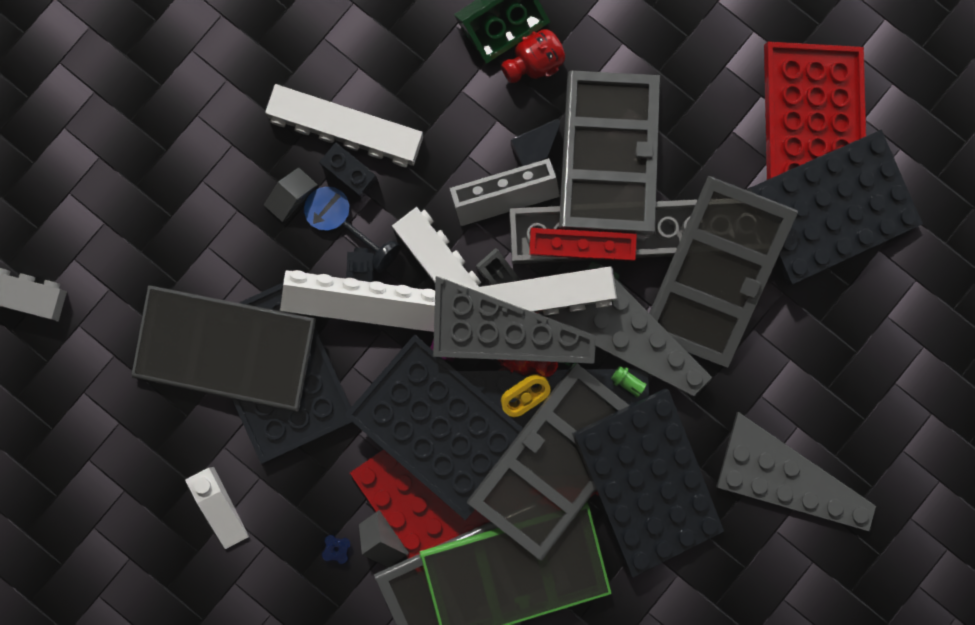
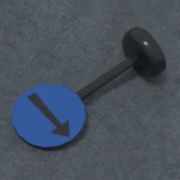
(329, 209)

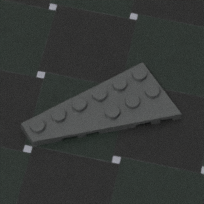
(775, 473)

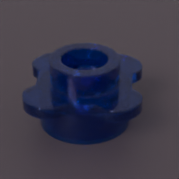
(331, 543)

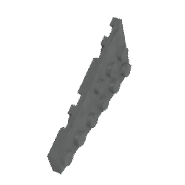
(489, 328)
(638, 339)

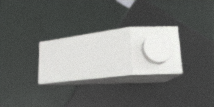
(217, 507)

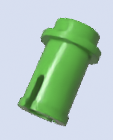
(628, 381)

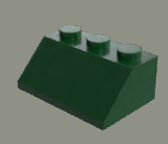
(500, 24)

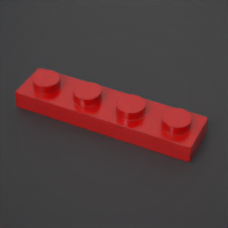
(582, 244)

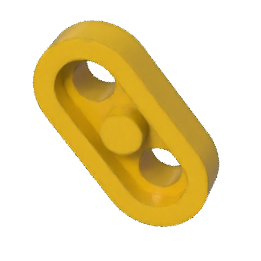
(527, 395)

